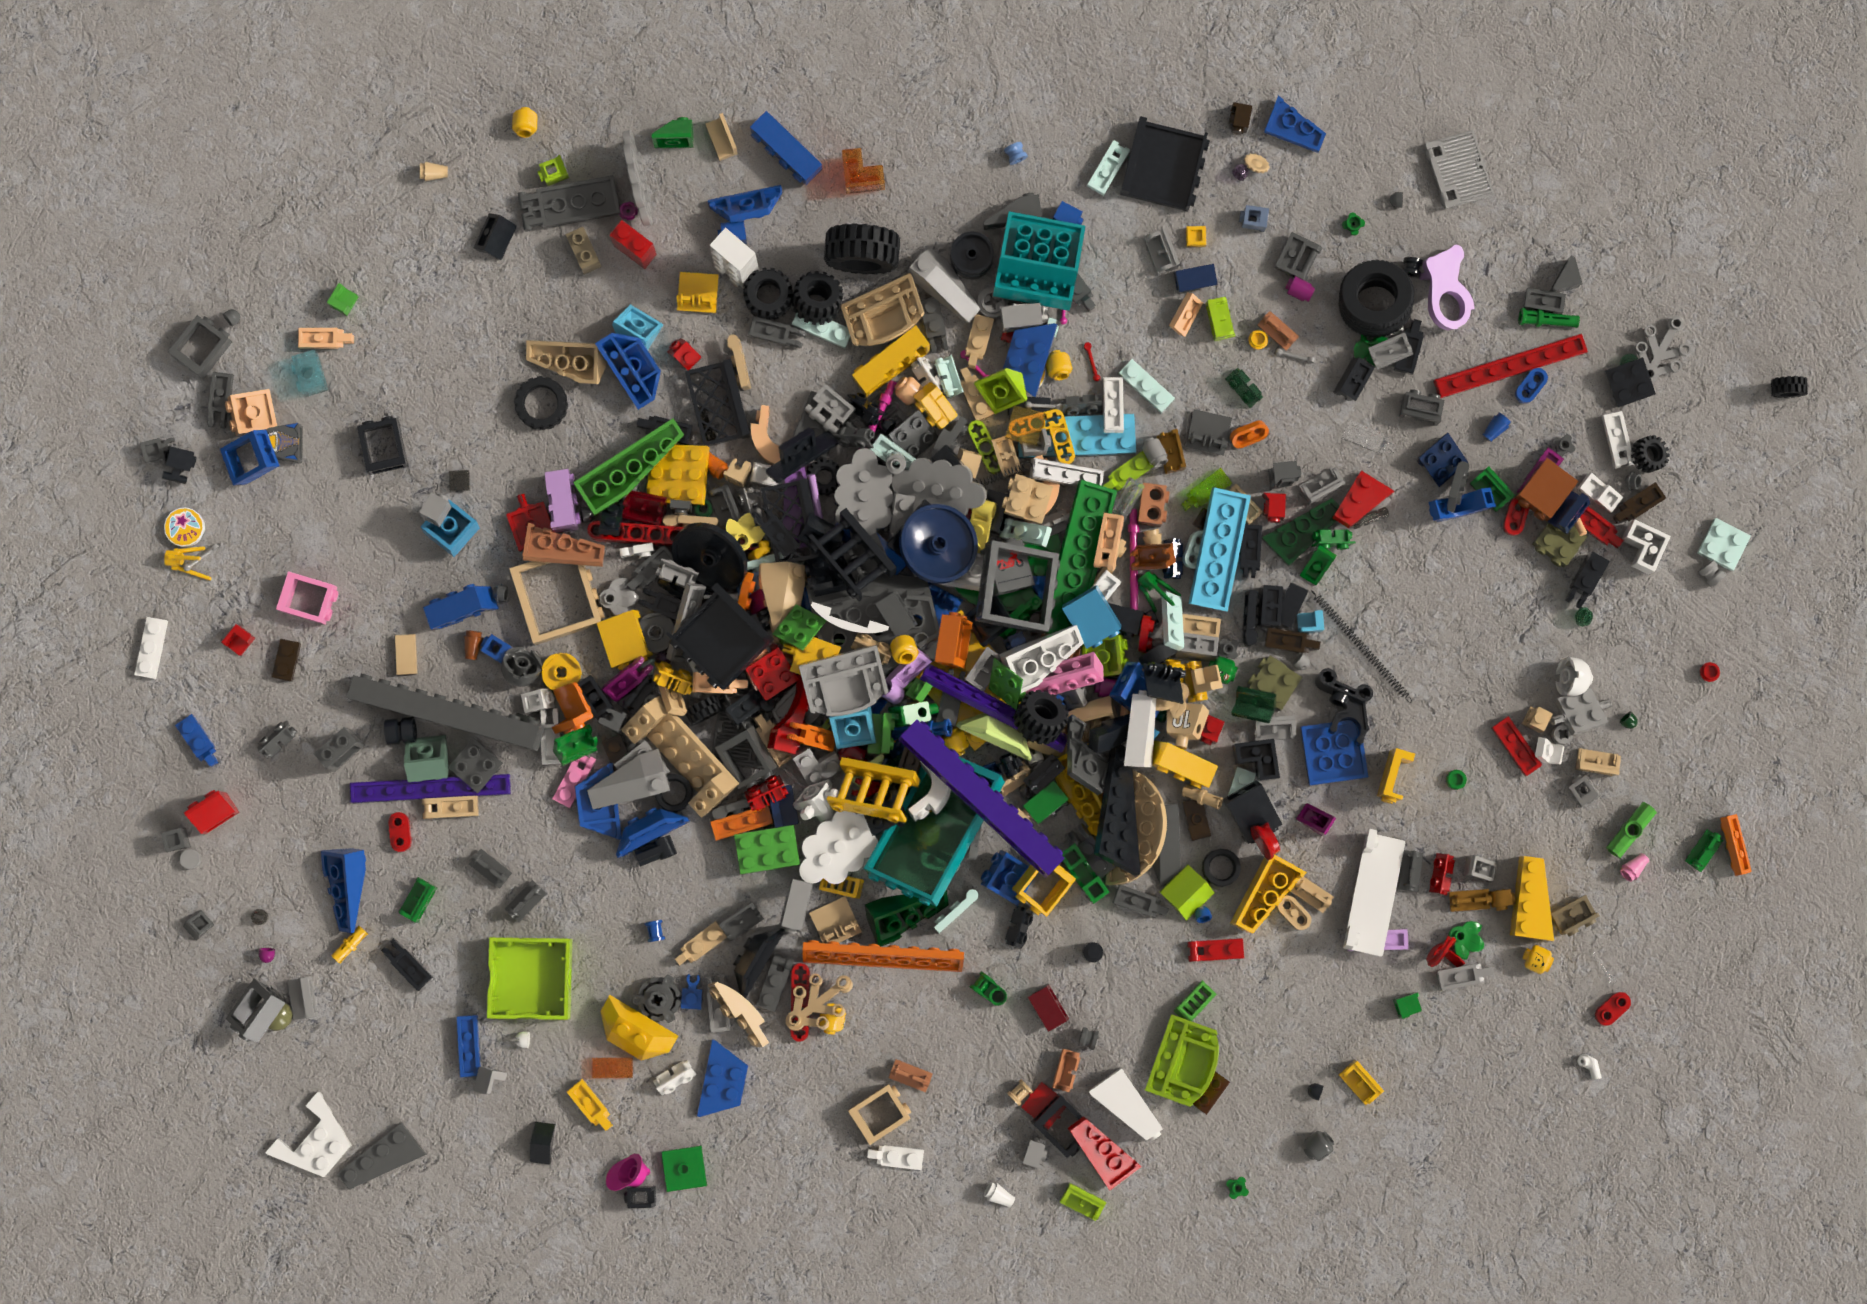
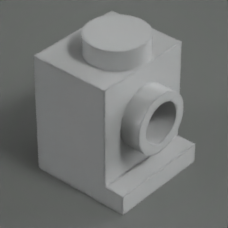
(1587, 798)
(1035, 1153)

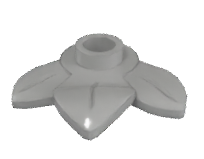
(621, 596)

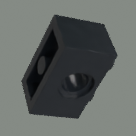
(595, 697)

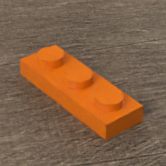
(741, 823)
(1735, 845)

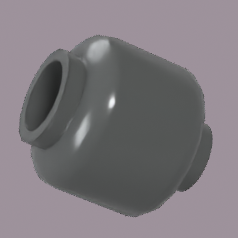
(1318, 1145)

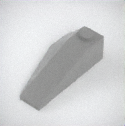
(634, 780)

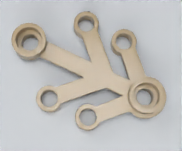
(816, 1004)

